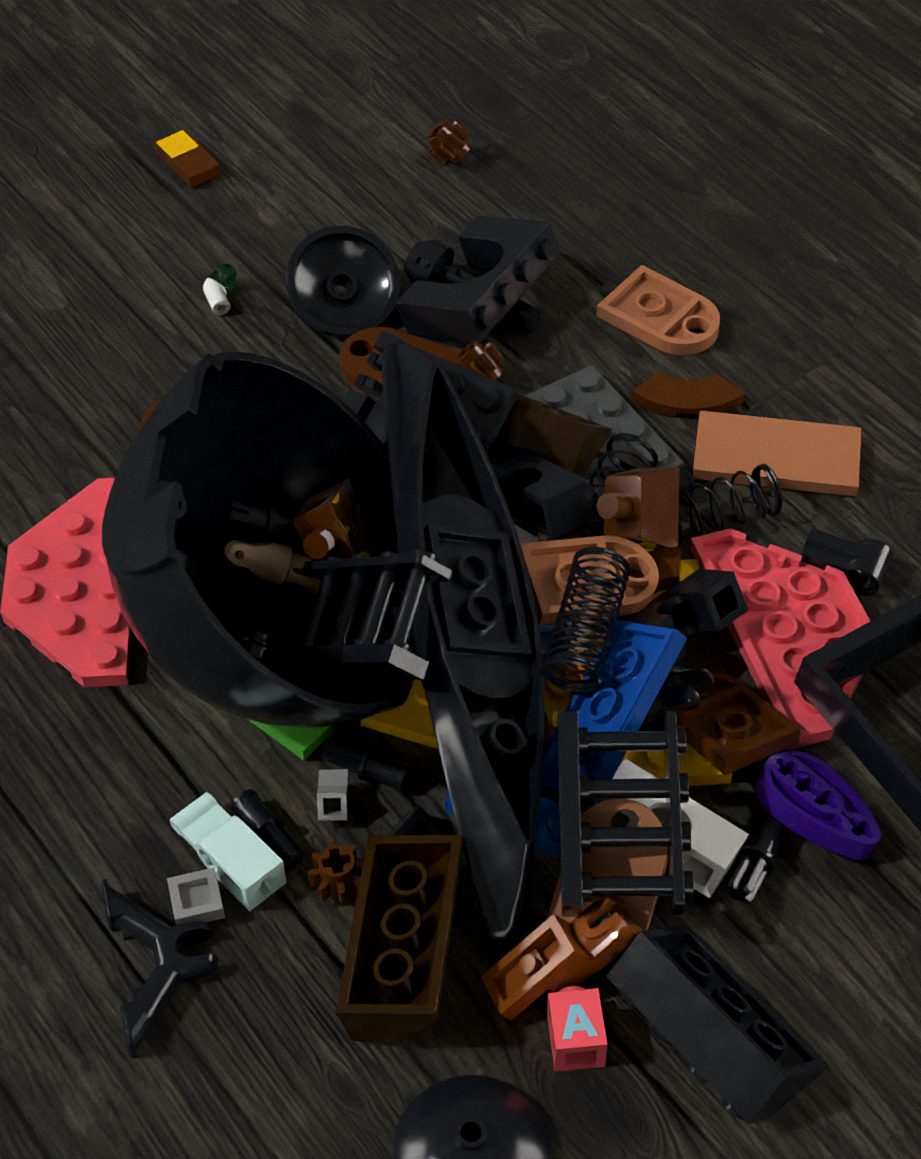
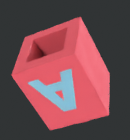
(576, 1029)

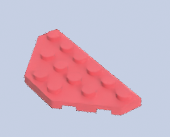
(63, 593)
(789, 616)

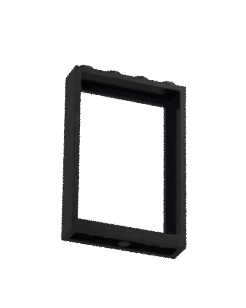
(846, 659)

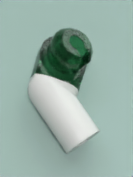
(218, 286)

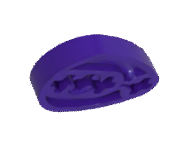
(825, 810)

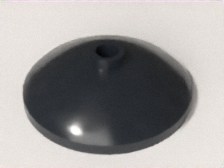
(345, 259)
(496, 1110)

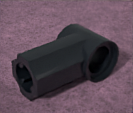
(862, 563)

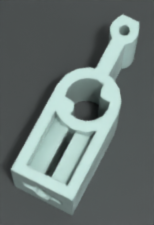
(233, 849)

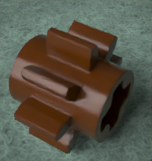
(448, 142)
(481, 359)
(336, 872)

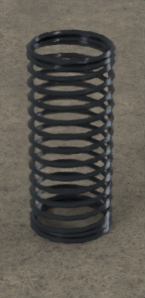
(579, 657)

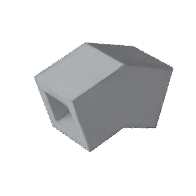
(333, 795)

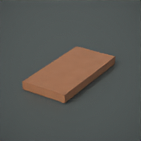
(799, 452)

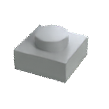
(196, 897)

